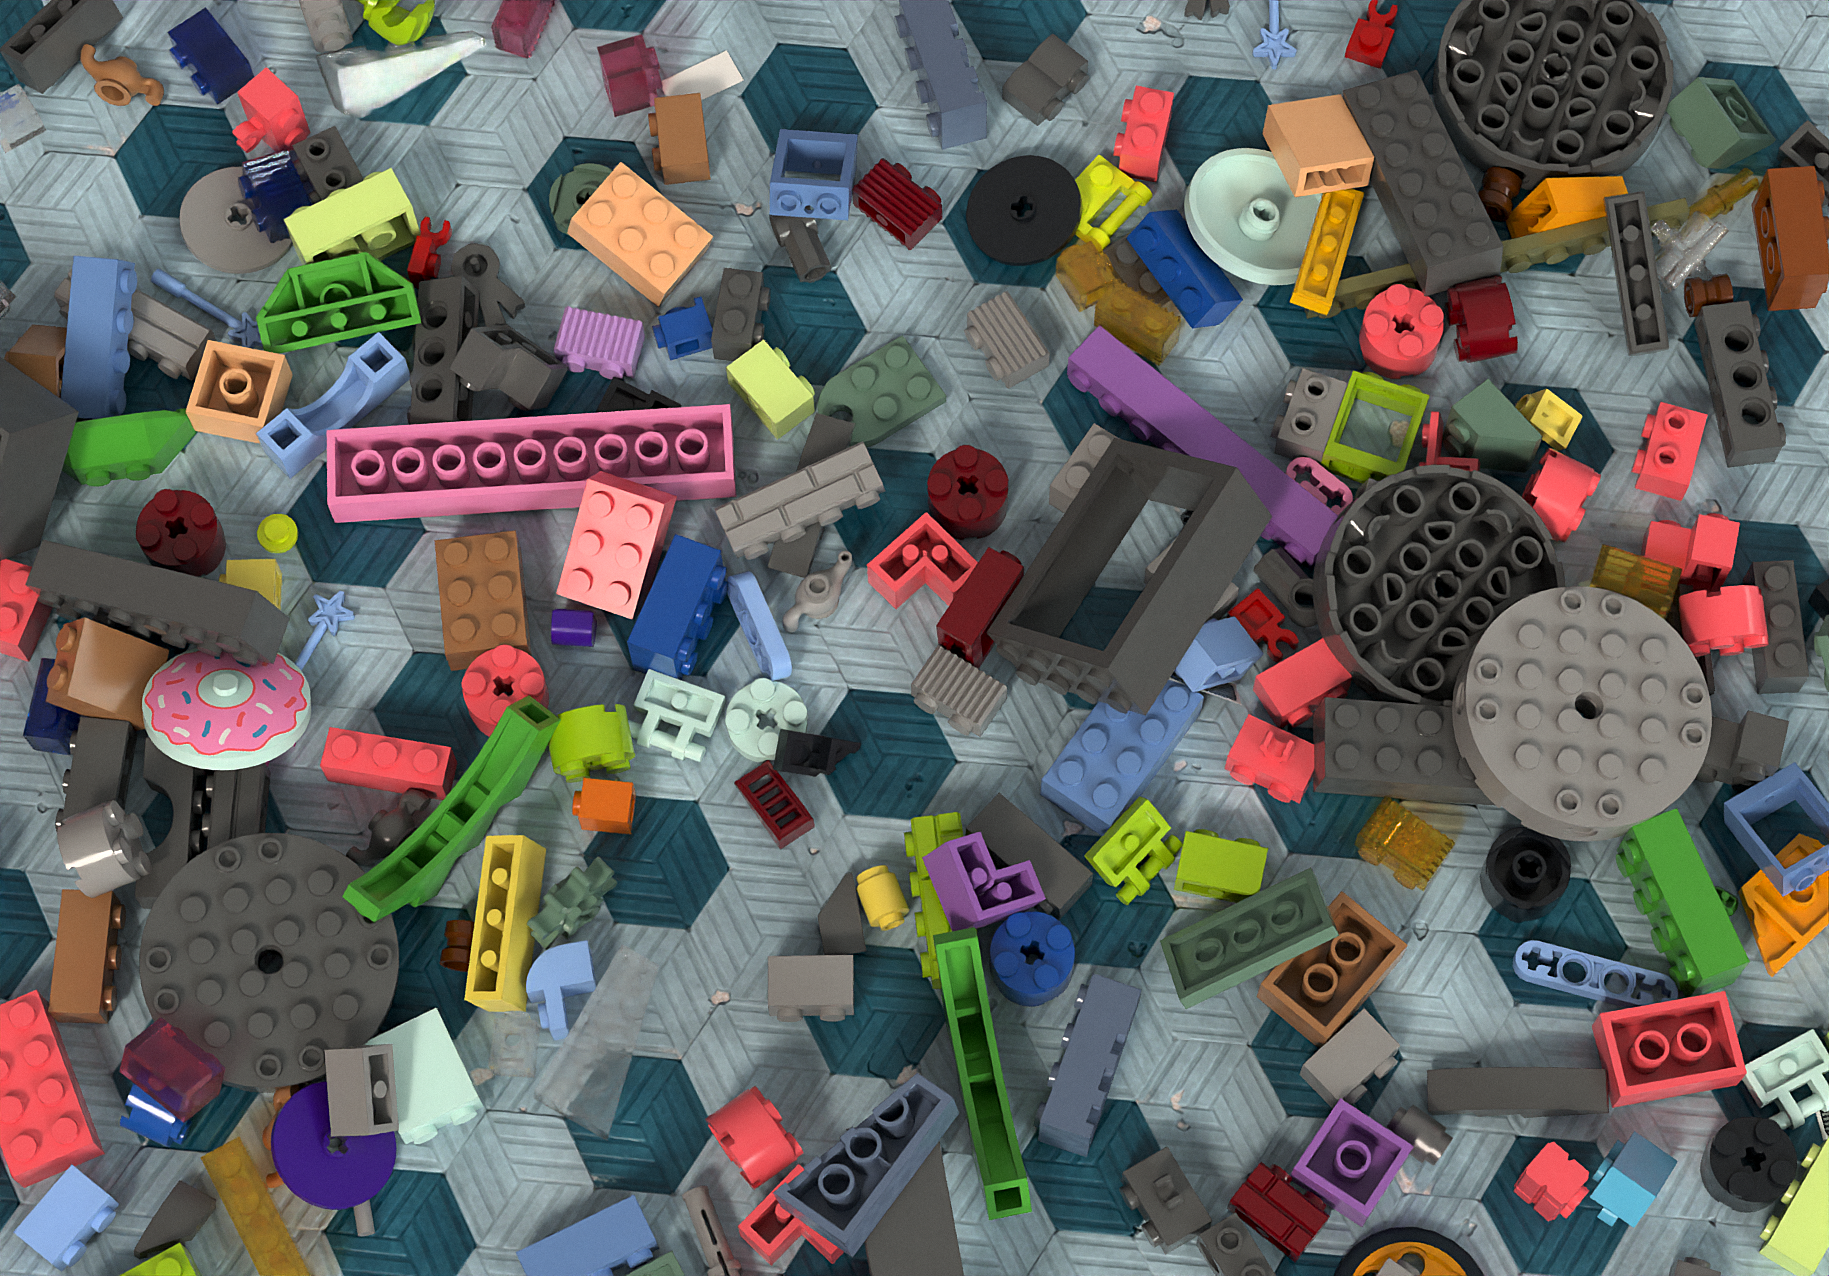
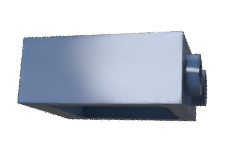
(814, 154)
(1763, 800)

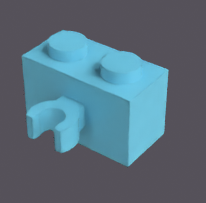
(1630, 1179)

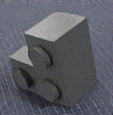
(509, 362)
(1744, 751)

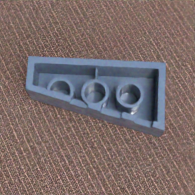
(943, 71)
(1088, 1065)
(871, 1164)

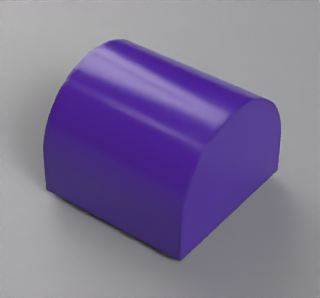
(573, 628)

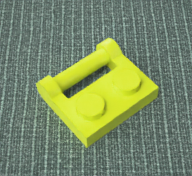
(1098, 188)

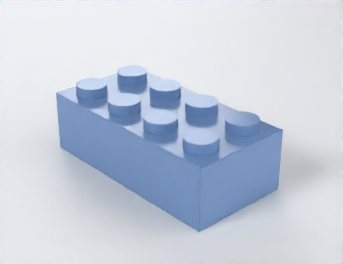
(1118, 756)

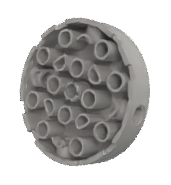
(1627, 676)

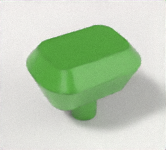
(1728, 900)

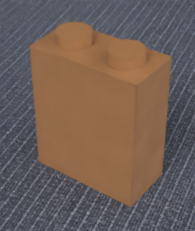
(102, 671)

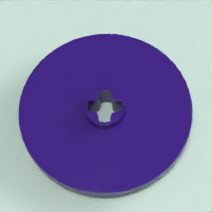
(311, 1170)

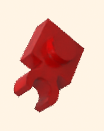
(1372, 37)
(1262, 622)

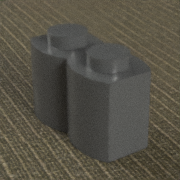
(1045, 80)

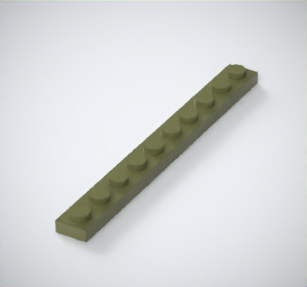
(1518, 255)

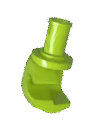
(397, 23)

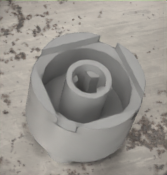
(103, 848)

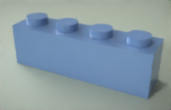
(98, 336)

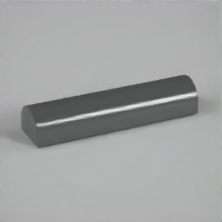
(1636, 273)

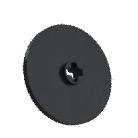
(1043, 229)

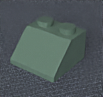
(1718, 122)
(1491, 430)

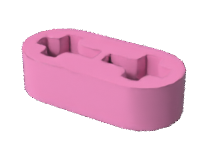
(1323, 482)

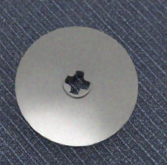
(213, 235)

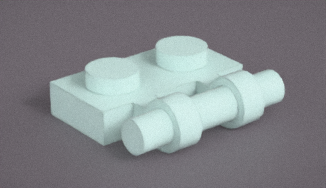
(678, 704)
(1786, 1069)

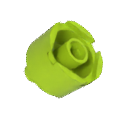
(591, 741)

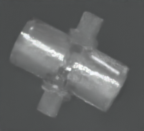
(1685, 249)

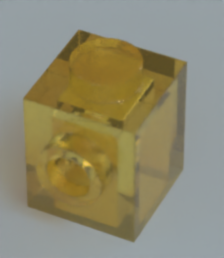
(1084, 274)

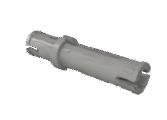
(700, 1204)

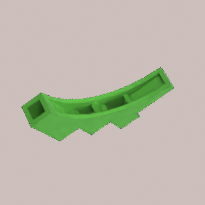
(460, 821)
(980, 1075)

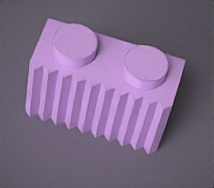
(599, 343)

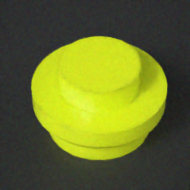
(277, 533)

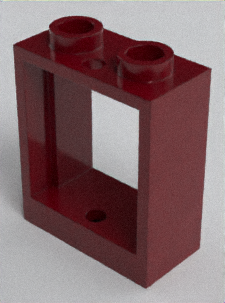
(977, 605)

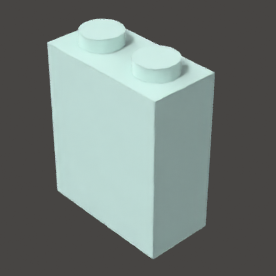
(428, 1078)

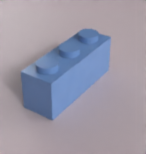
(594, 1245)

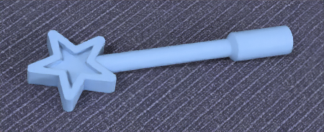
(1273, 41)
(244, 331)
(328, 616)

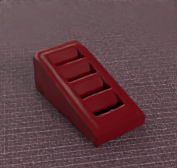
(791, 830)

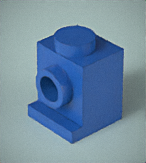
(684, 330)

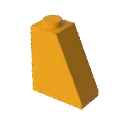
(1563, 203)

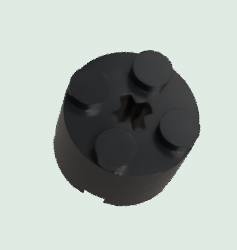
(1520, 896)
(1739, 1185)

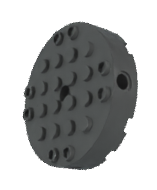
(1584, 122)
(1382, 567)
(232, 911)

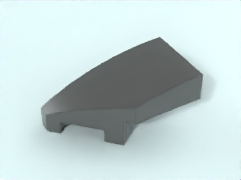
(841, 920)
(176, 1220)

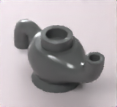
(390, 828)

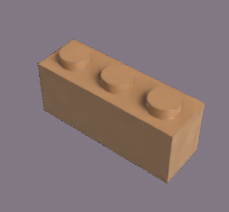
(86, 957)

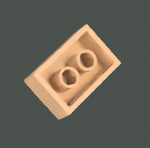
(639, 234)

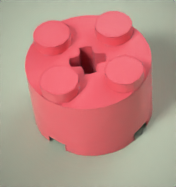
(1403, 312)
(1560, 492)
(1723, 620)
(498, 672)
(753, 1137)

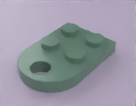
(882, 392)

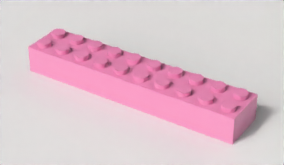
(525, 462)

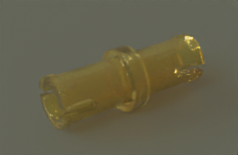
(1723, 197)

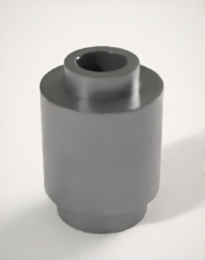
(1422, 1132)

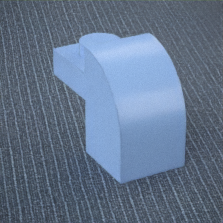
(559, 974)

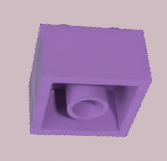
(1351, 1162)

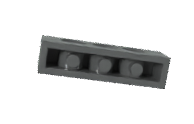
(447, 315)
(1741, 441)

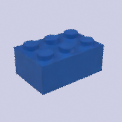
(678, 609)

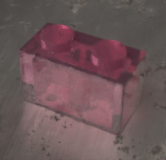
(629, 74)
(172, 1069)

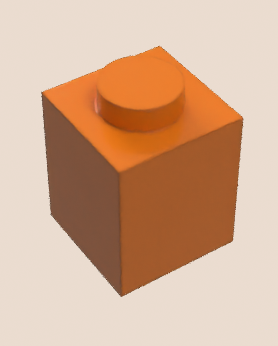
(605, 805)

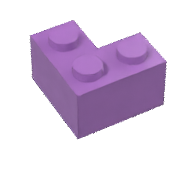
(973, 888)

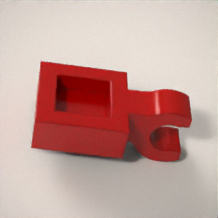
(424, 258)

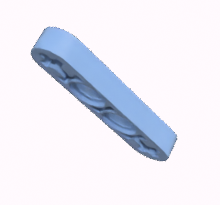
(1596, 970)

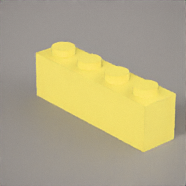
(501, 936)

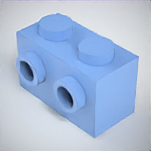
(1218, 655)
(67, 1219)

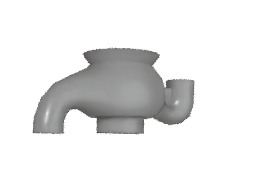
(818, 593)

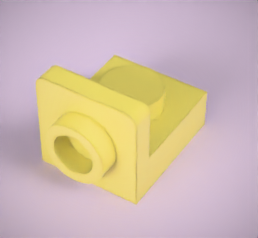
(1550, 417)

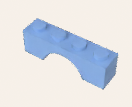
(367, 380)

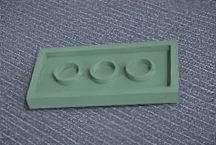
(1248, 938)

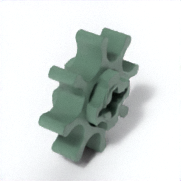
(572, 903)

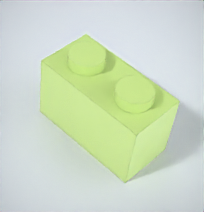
(771, 388)

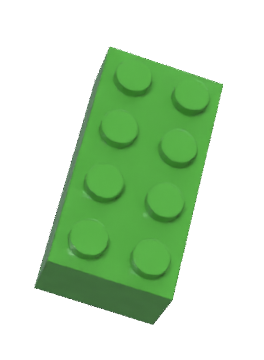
(1681, 905)

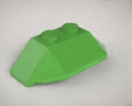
(335, 303)
(126, 446)

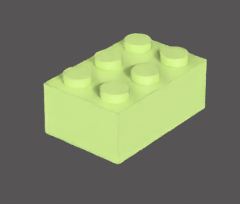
(354, 220)

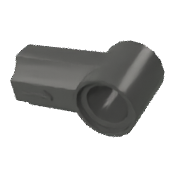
(802, 245)
(1288, 584)

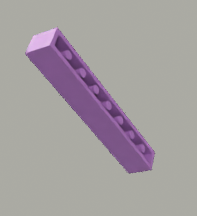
(1180, 425)

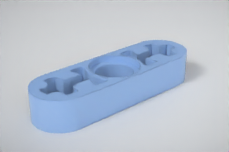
(759, 626)

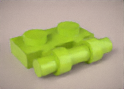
(1127, 843)

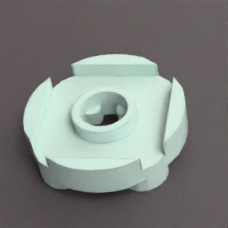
(763, 698)

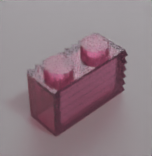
(520, 24)

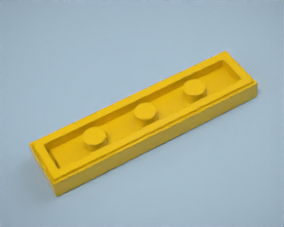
(1326, 250)

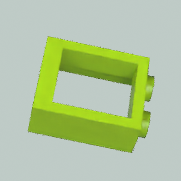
(1373, 389)

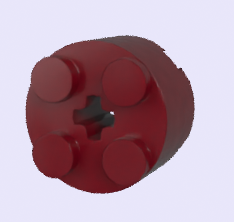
(1482, 319)
(968, 472)
(162, 531)

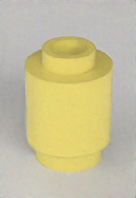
(881, 897)

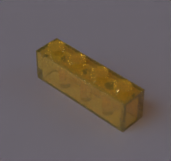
(254, 1211)

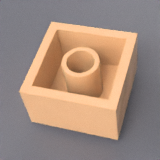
(238, 390)

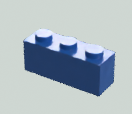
(1183, 269)

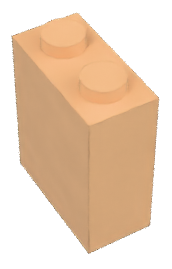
(1318, 145)

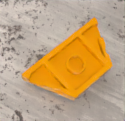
(1787, 922)

